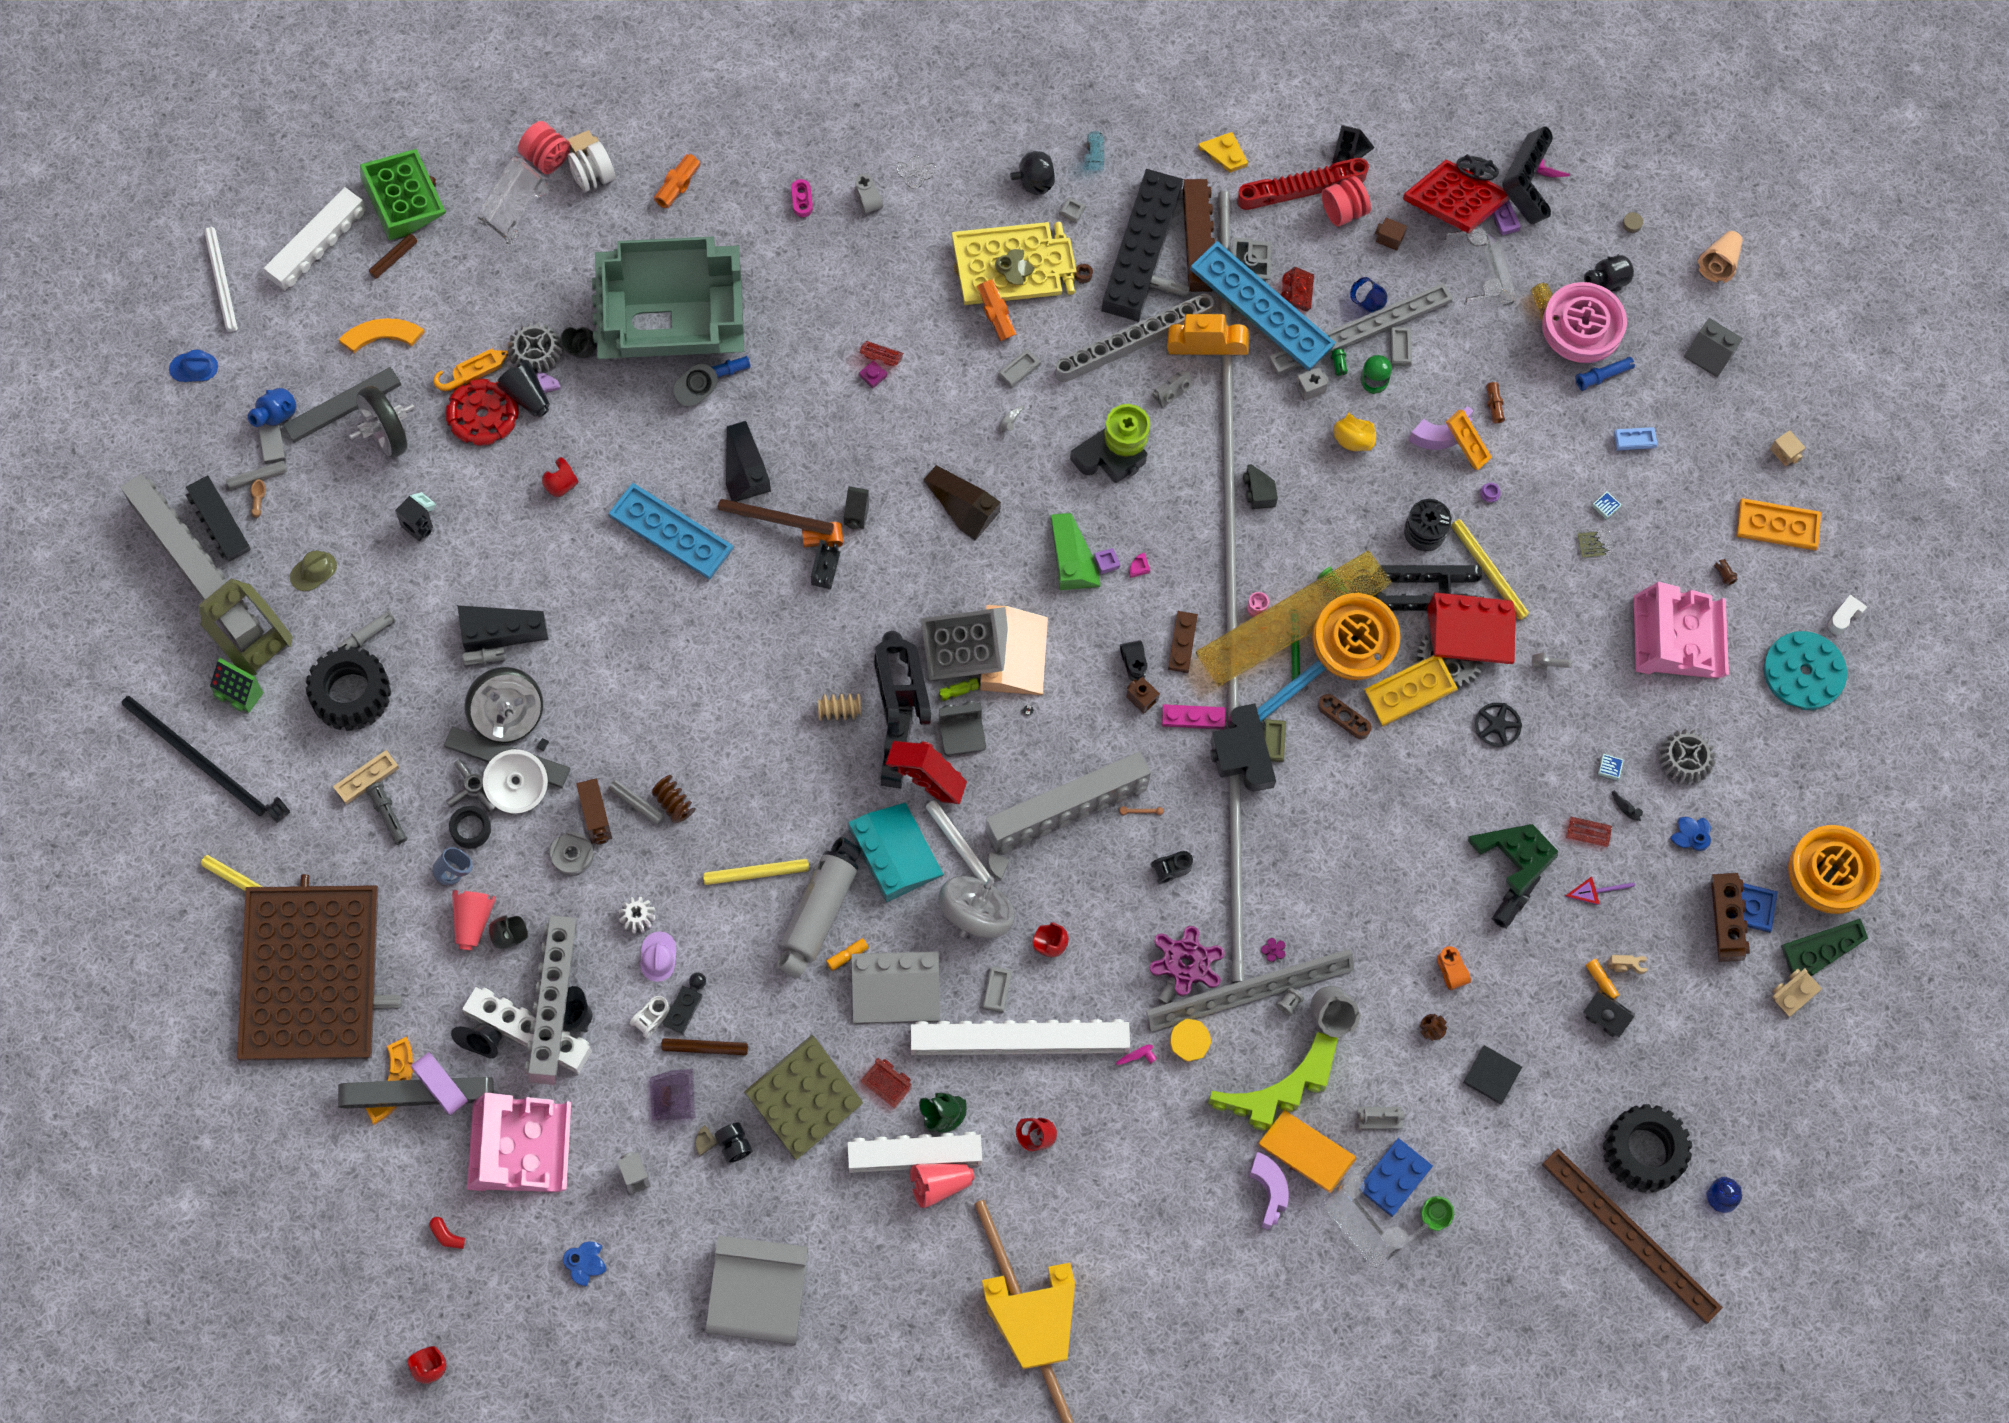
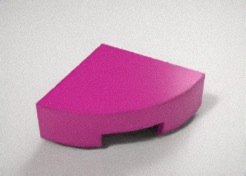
(1139, 566)

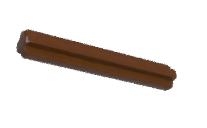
(704, 1046)

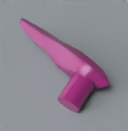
(1550, 172)
(1143, 1051)

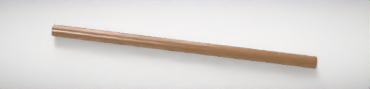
(1014, 1289)

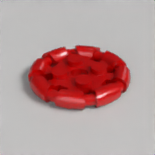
(476, 402)

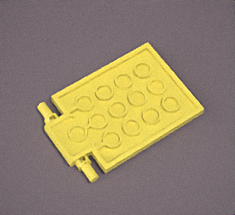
(980, 248)

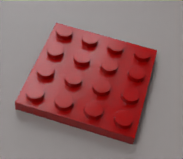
(1456, 197)

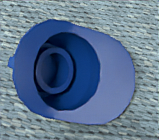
(193, 366)

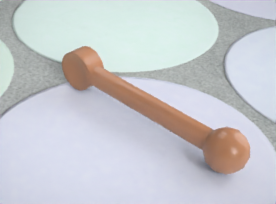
(1124, 810)

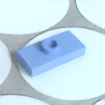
(1635, 438)

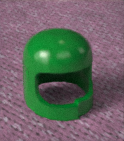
(1378, 369)

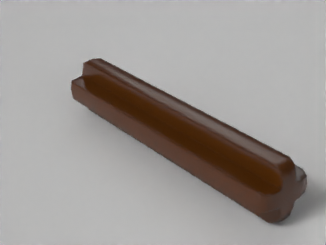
(392, 256)

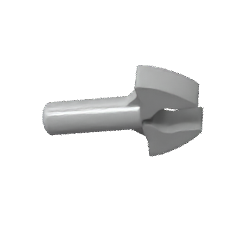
(1541, 661)

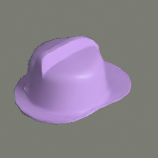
(658, 956)

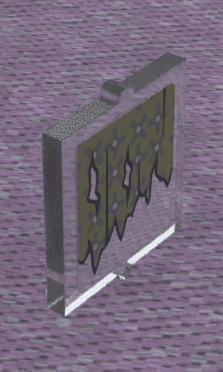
(1594, 544)

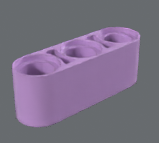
(439, 1083)

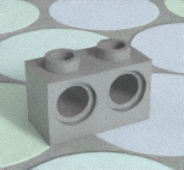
(633, 1172)

